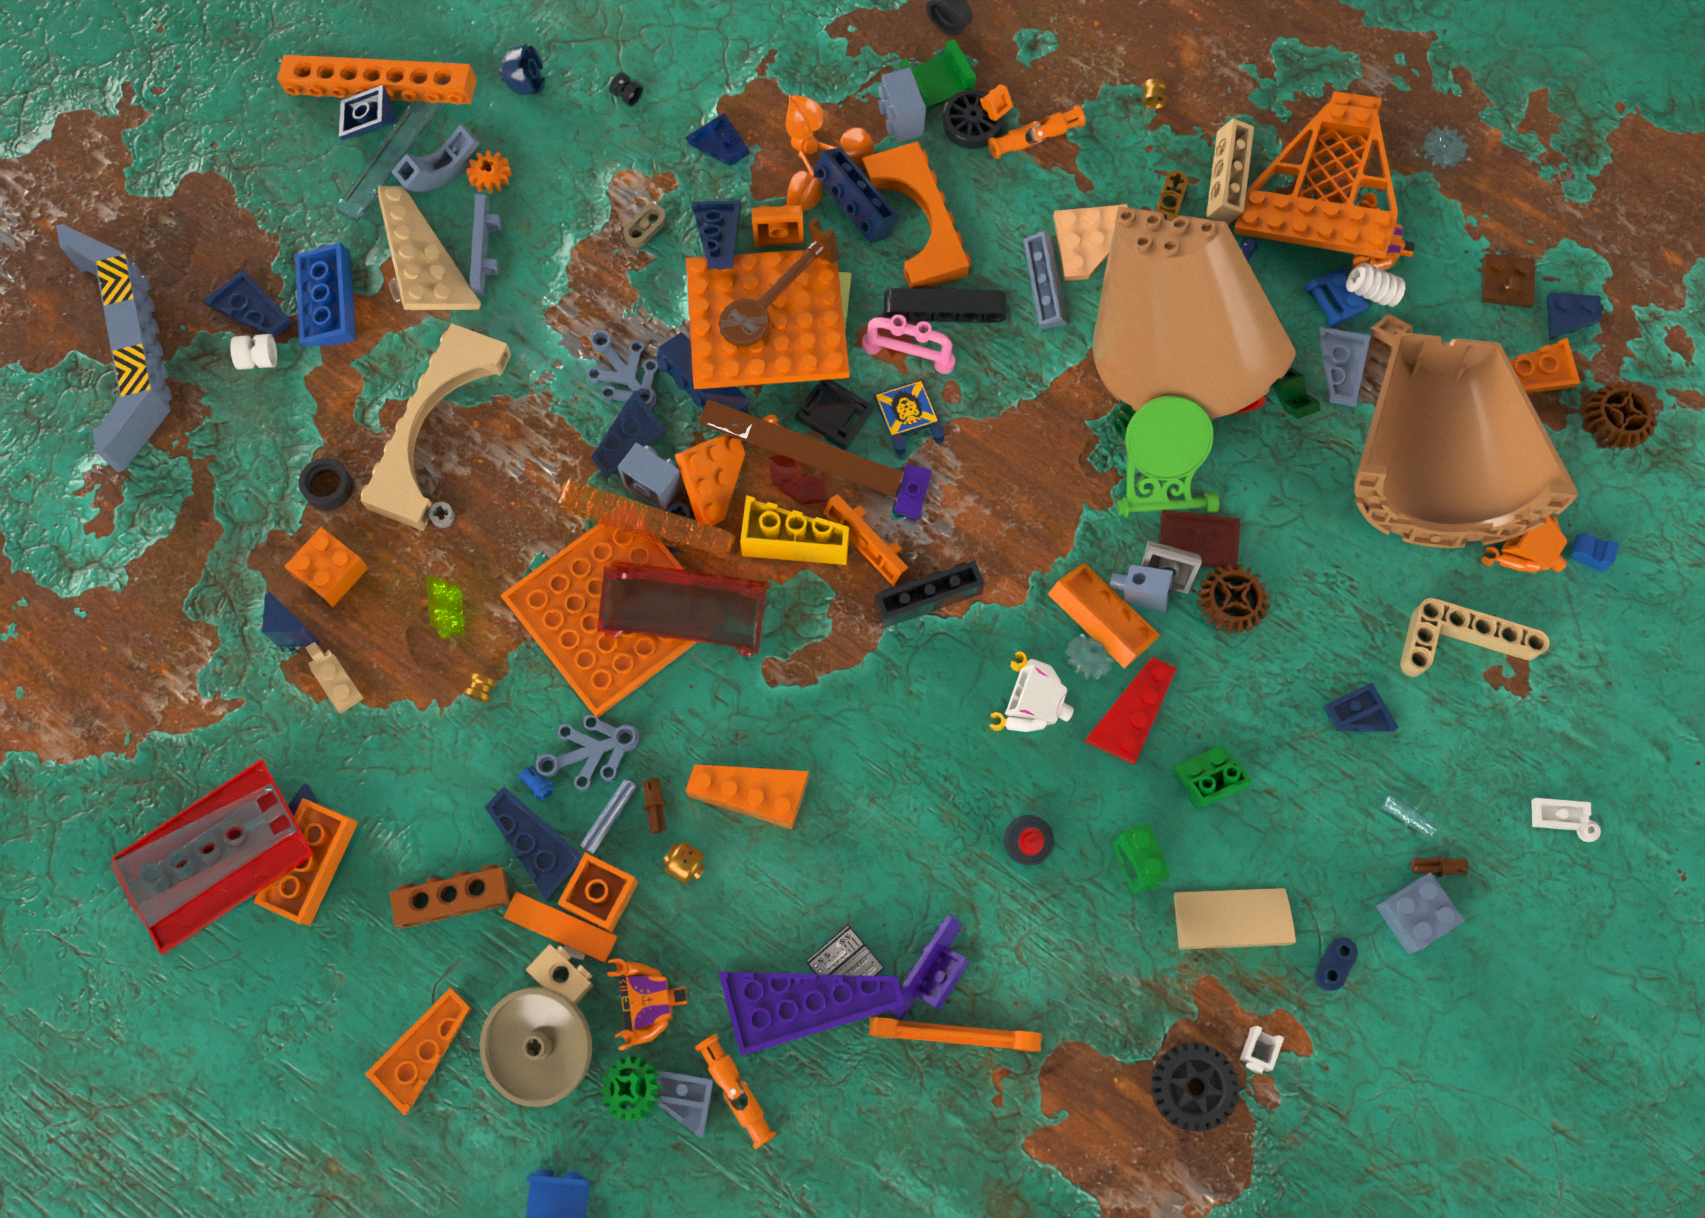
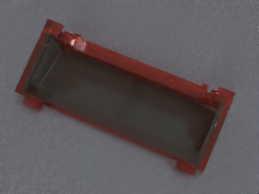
(684, 605)

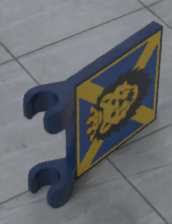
(908, 411)

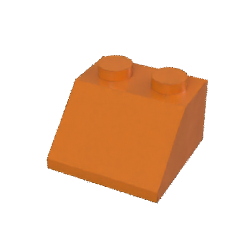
(777, 225)

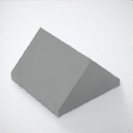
(1181, 562)

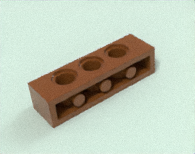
(405, 898)

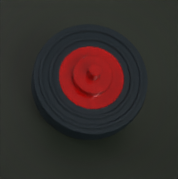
(1028, 840)

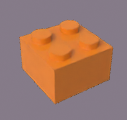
(326, 567)
(598, 892)

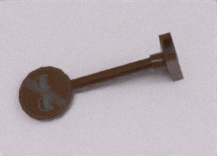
(747, 320)

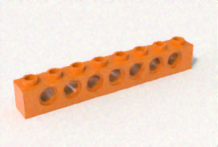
(402, 79)

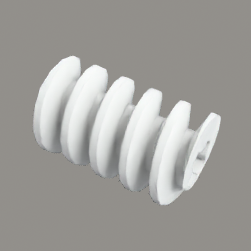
(1376, 284)

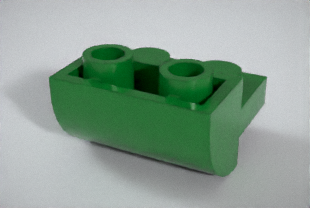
(1211, 777)

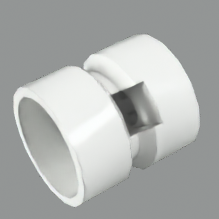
(255, 351)

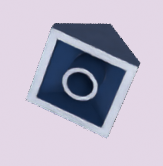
(366, 113)
(283, 627)

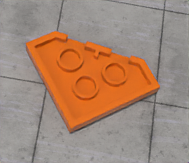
(711, 476)

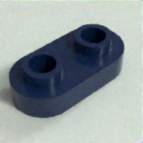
(1335, 962)

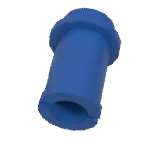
(541, 788)

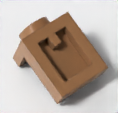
(1388, 327)

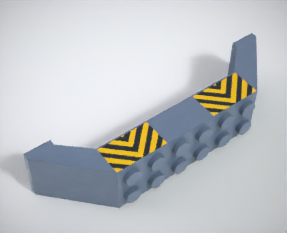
(133, 347)

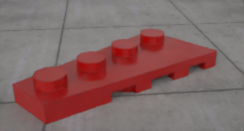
(1132, 715)

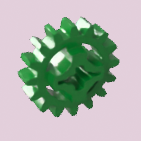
(619, 1090)

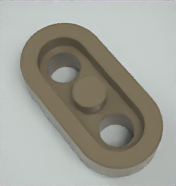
(643, 226)

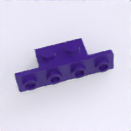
(935, 971)

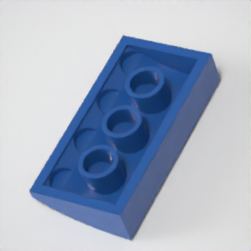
(325, 296)

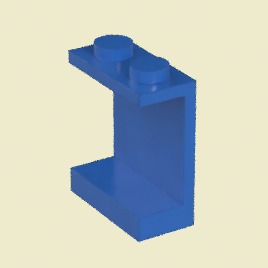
(557, 1196)

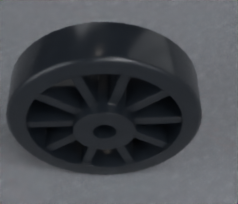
(971, 118)

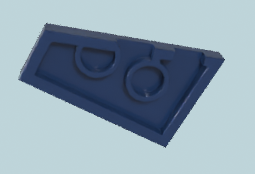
(249, 305)
(632, 425)

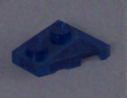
(719, 141)

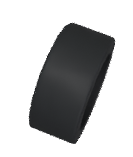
(951, 21)
(314, 469)

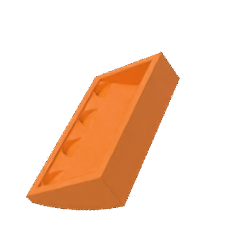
(1103, 614)

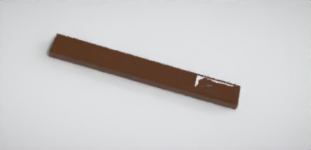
(800, 448)

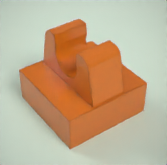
(997, 102)

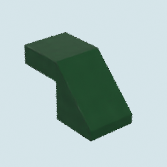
(1293, 395)

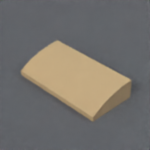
(1233, 918)

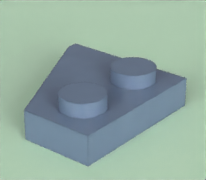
(685, 1099)

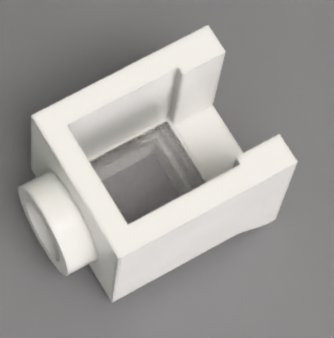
(1261, 1050)

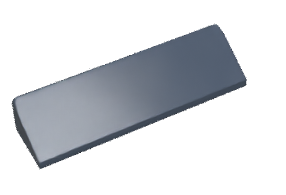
(1045, 280)

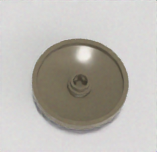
(535, 1046)

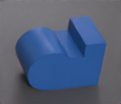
(1594, 552)

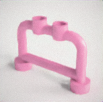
(873, 342)

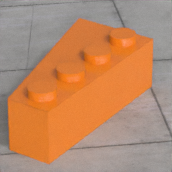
(755, 792)

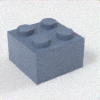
(902, 105)
(651, 476)
(1419, 913)

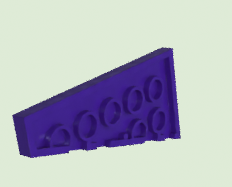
(789, 1006)

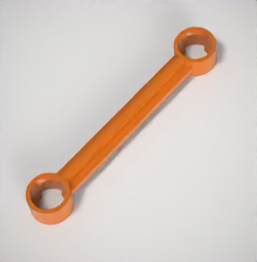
(955, 1034)

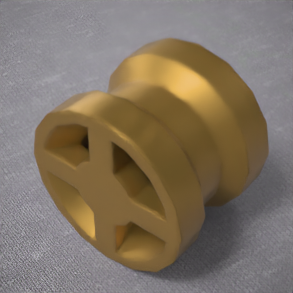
(1154, 94)
(480, 688)

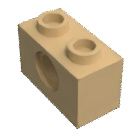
(547, 965)

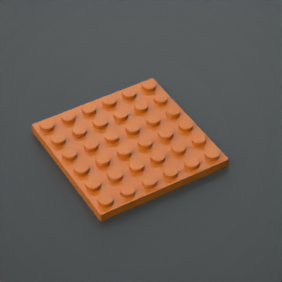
(805, 322)
(562, 613)

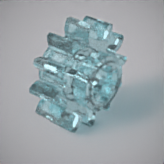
(1444, 147)
(1089, 656)

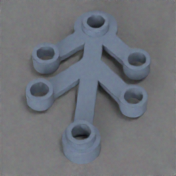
(624, 374)
(592, 750)

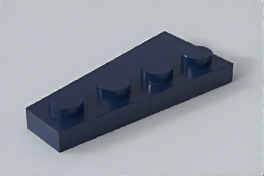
(539, 848)

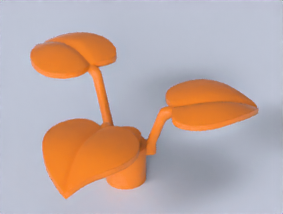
(801, 120)

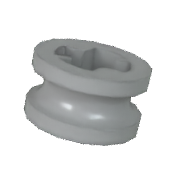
(435, 508)

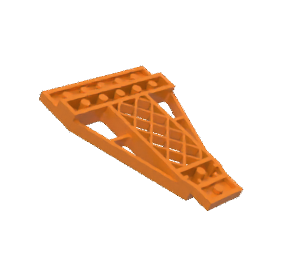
(1320, 221)

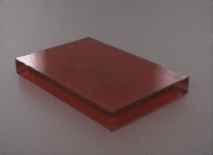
(1206, 535)

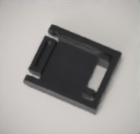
(831, 410)

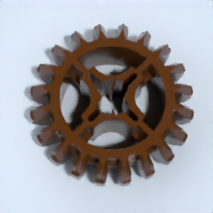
(1631, 411)
(1241, 607)

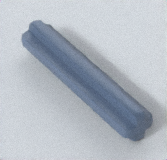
(608, 816)

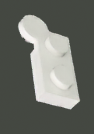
(1565, 816)

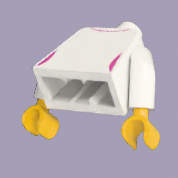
(1035, 699)

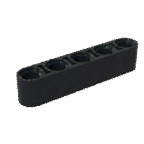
(946, 305)

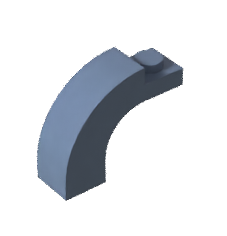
(440, 167)

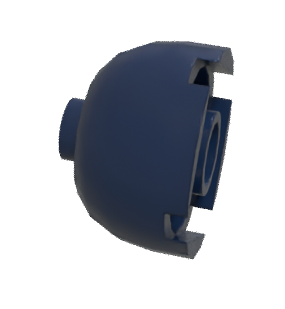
(522, 69)

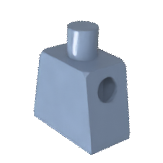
(1145, 587)

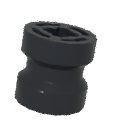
(623, 87)

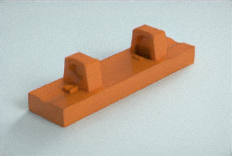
(881, 556)

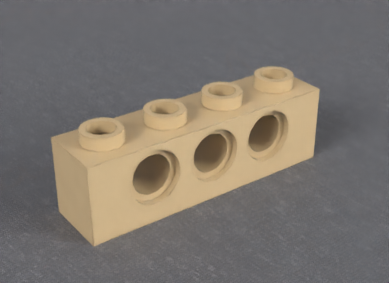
(1230, 171)

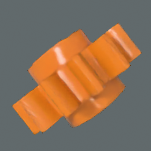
(489, 172)

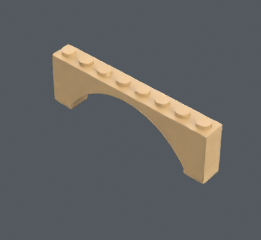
(459, 359)

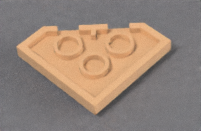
(1084, 239)

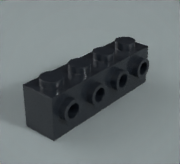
(929, 593)

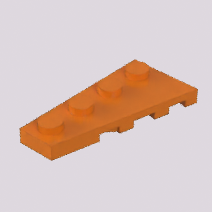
(1547, 368)
(414, 1057)

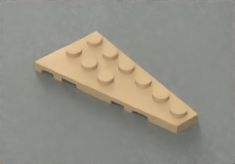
(421, 263)

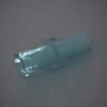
(1410, 816)

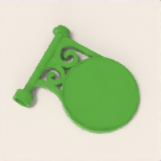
(1165, 443)

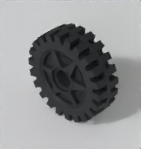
(1217, 1084)

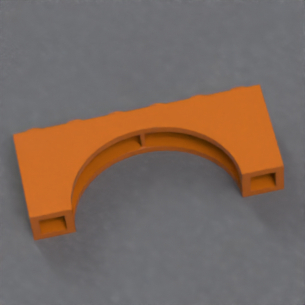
(907, 172)

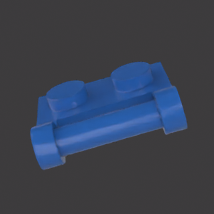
(1347, 303)

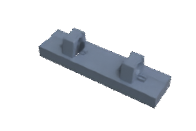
(480, 265)

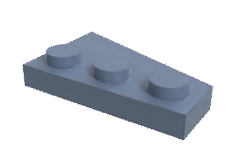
(1344, 363)

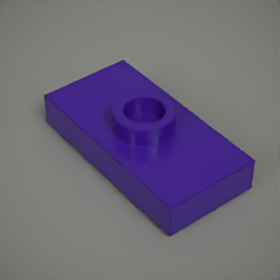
(912, 492)

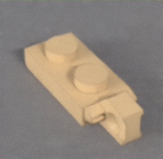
(333, 678)

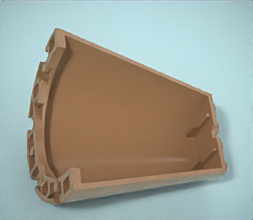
(1185, 316)
(1457, 448)

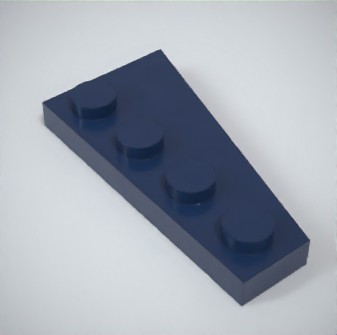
(718, 231)

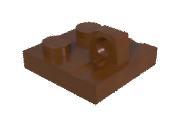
(1508, 280)

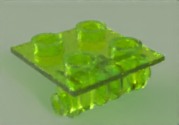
(445, 607)

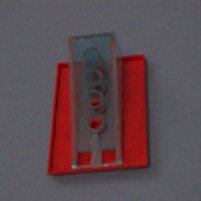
(211, 857)

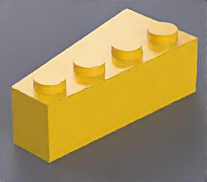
(791, 535)

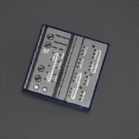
(845, 956)

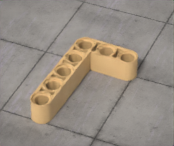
(1465, 631)

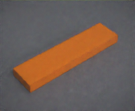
(560, 927)

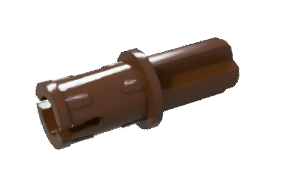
(654, 806)
(1439, 866)

